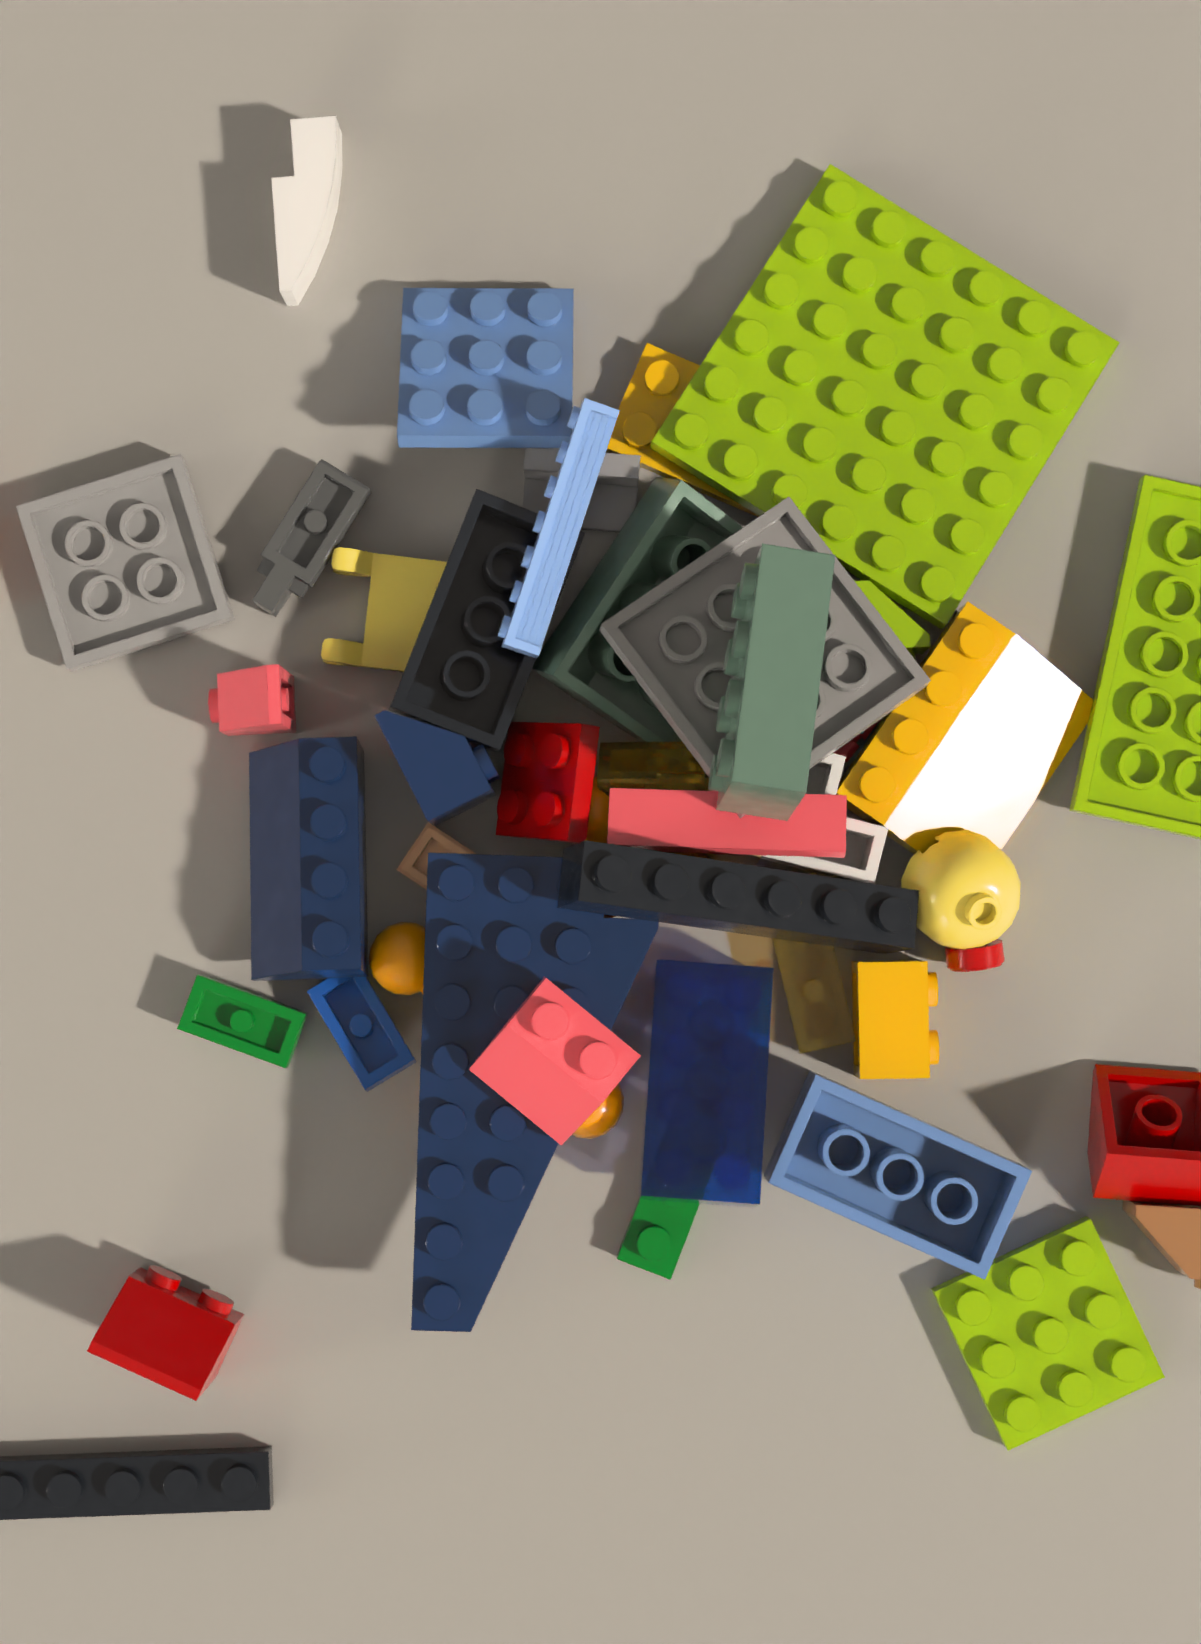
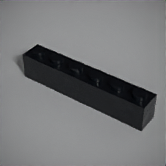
(737, 898)

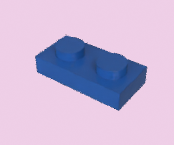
(362, 1029)

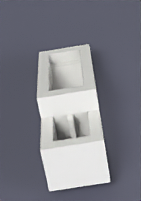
(306, 203)

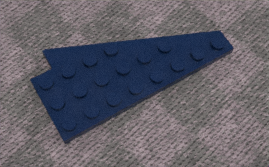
(478, 1158)

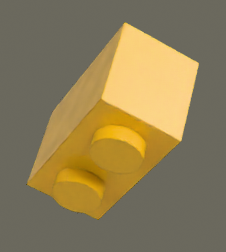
(893, 1019)

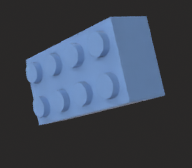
(897, 1174)

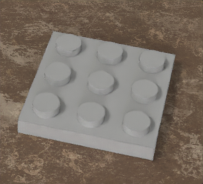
(125, 563)

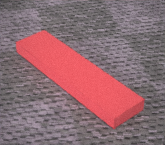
(691, 824)

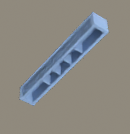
(558, 527)

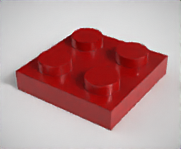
(547, 781)

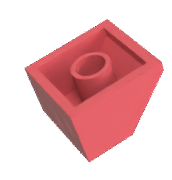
(554, 1061)

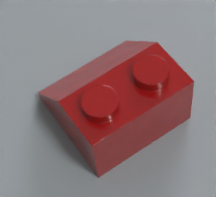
(1145, 1135)
(167, 1331)

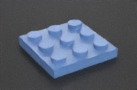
(485, 367)

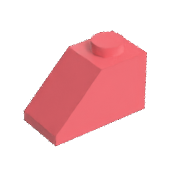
(254, 701)

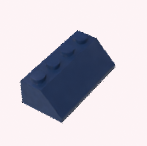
(308, 860)

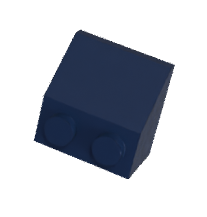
(439, 766)

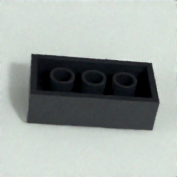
(457, 665)

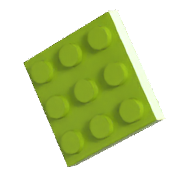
(1048, 1333)

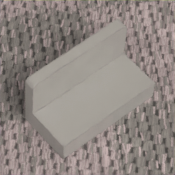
(612, 496)

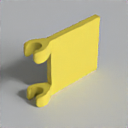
(395, 610)

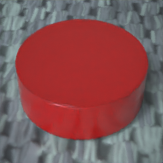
(976, 958)

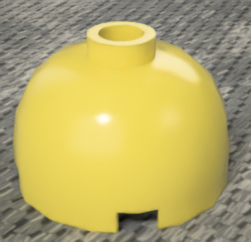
(964, 890)

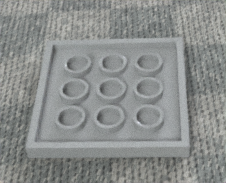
(681, 631)

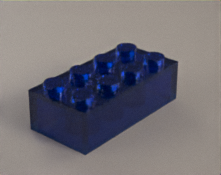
(706, 1083)

